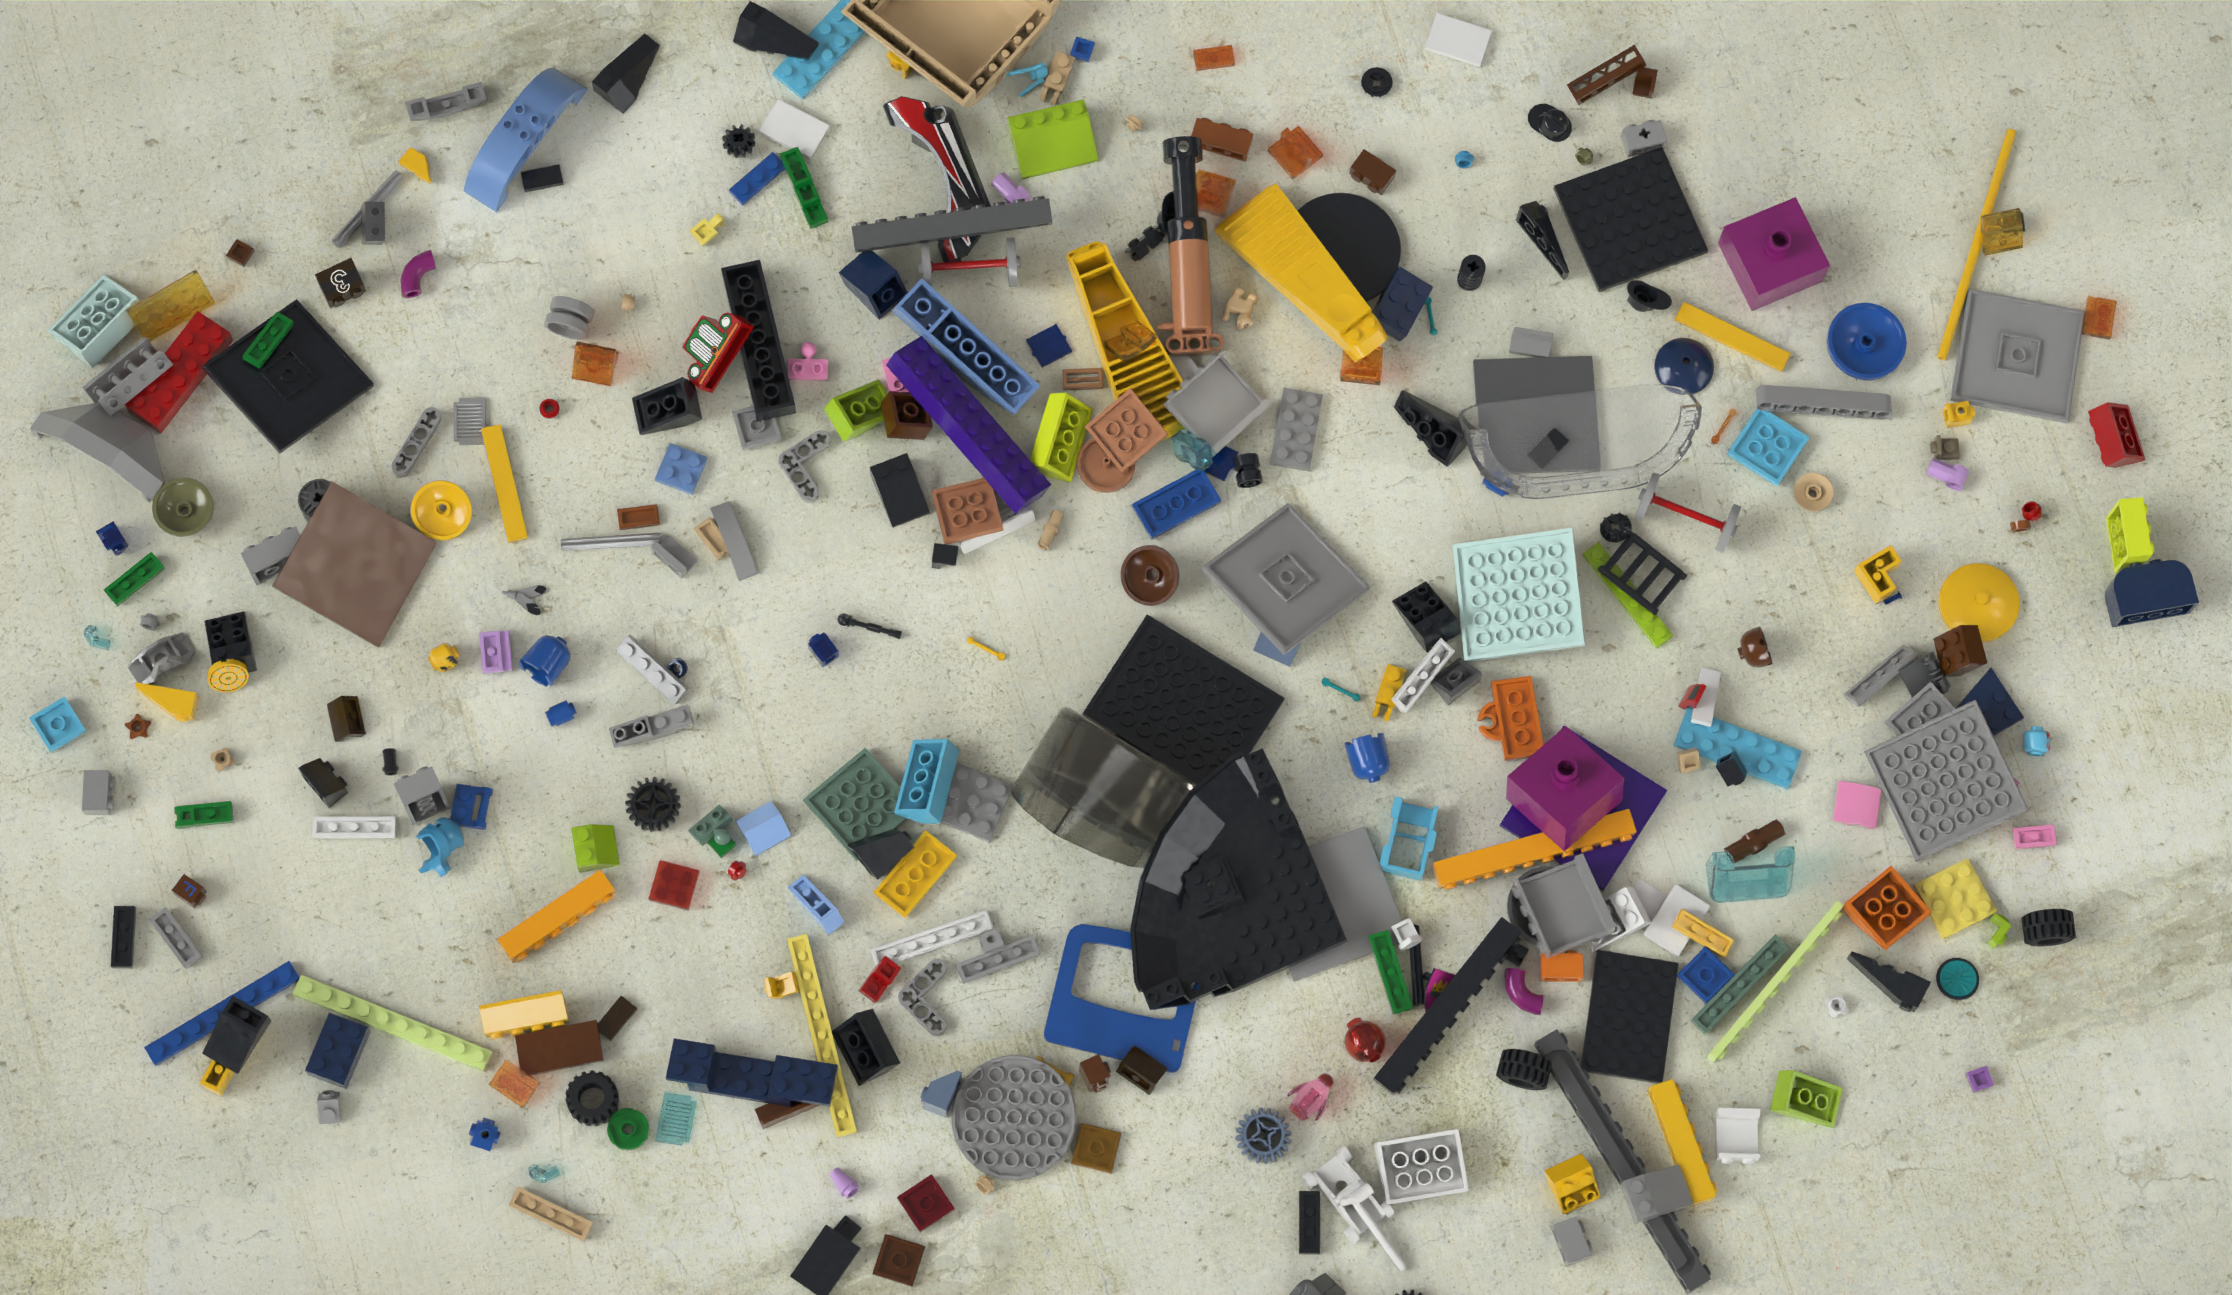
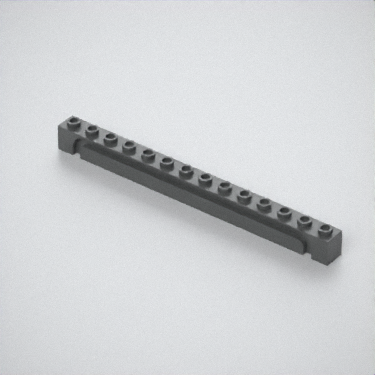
(1619, 1155)

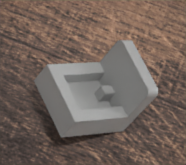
(329, 1107)

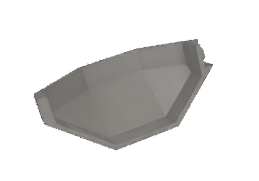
(111, 440)

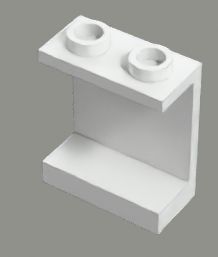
(1737, 1135)

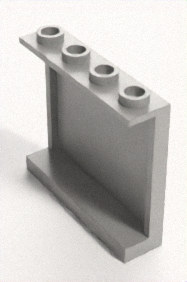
(1215, 403)
(1564, 907)

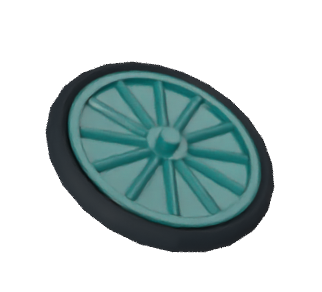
(1957, 978)

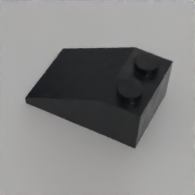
(667, 407)
(899, 490)

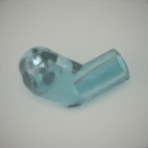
(93, 639)
(542, 1175)

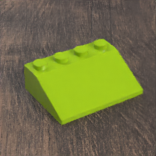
(1052, 139)

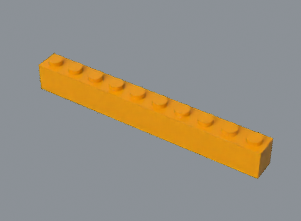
(1527, 851)

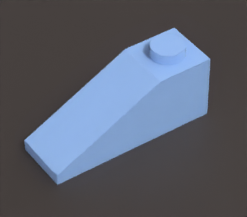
(816, 904)

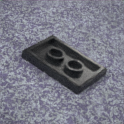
(825, 1261)

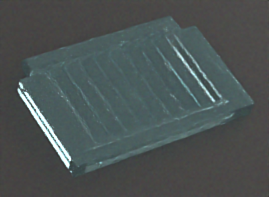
(675, 1119)

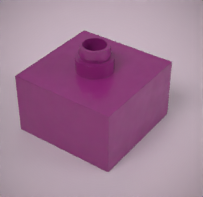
(1773, 254)
(1564, 788)

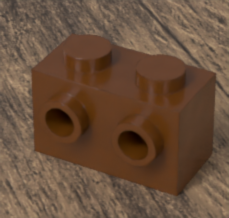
(1095, 1073)

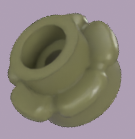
(1584, 156)

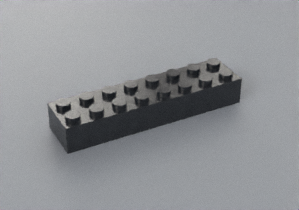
(762, 348)

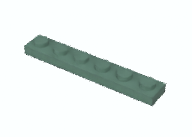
(1740, 984)

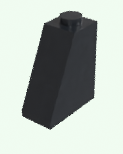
(881, 850)

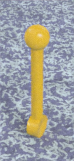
(1000, 656)

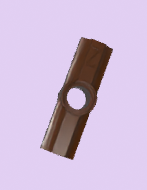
(1755, 841)

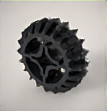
(660, 804)

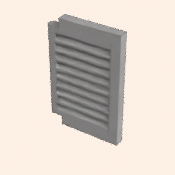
(468, 420)

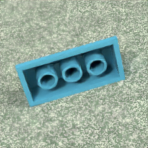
(927, 780)

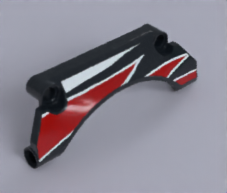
(952, 153)

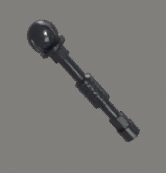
(844, 619)

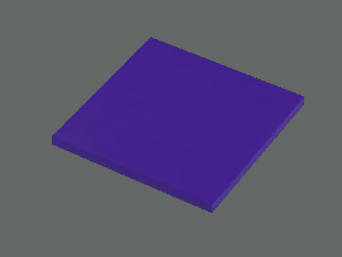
(1639, 796)

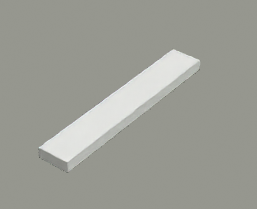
(934, 938)

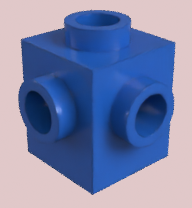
(487, 1141)

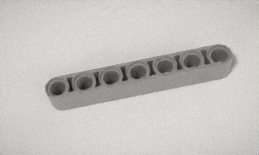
(1823, 402)

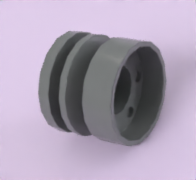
(310, 494)

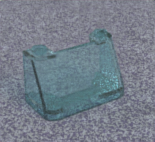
(1751, 882)

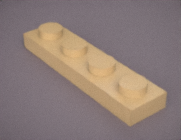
(551, 1214)

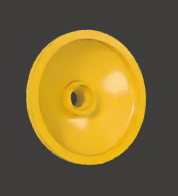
(436, 522)

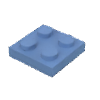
(681, 469)

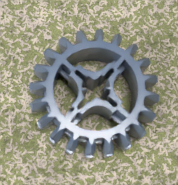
(1270, 1152)

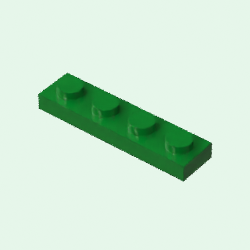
(1390, 972)

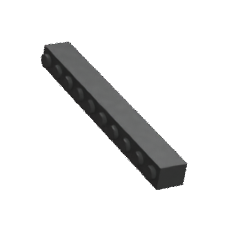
(952, 225)

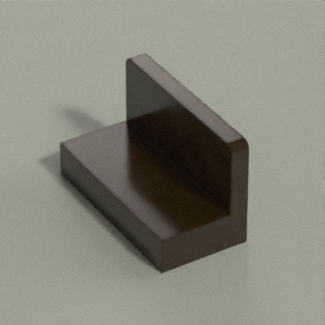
(346, 718)
(1141, 1070)

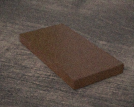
(559, 1048)

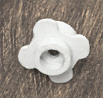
(1839, 1000)

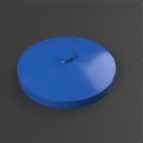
(1866, 341)

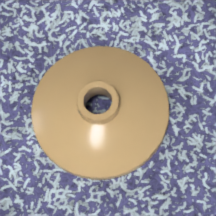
(1813, 483)

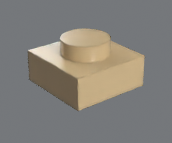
(1688, 760)

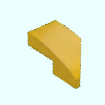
(416, 163)

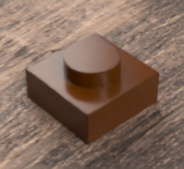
(240, 253)

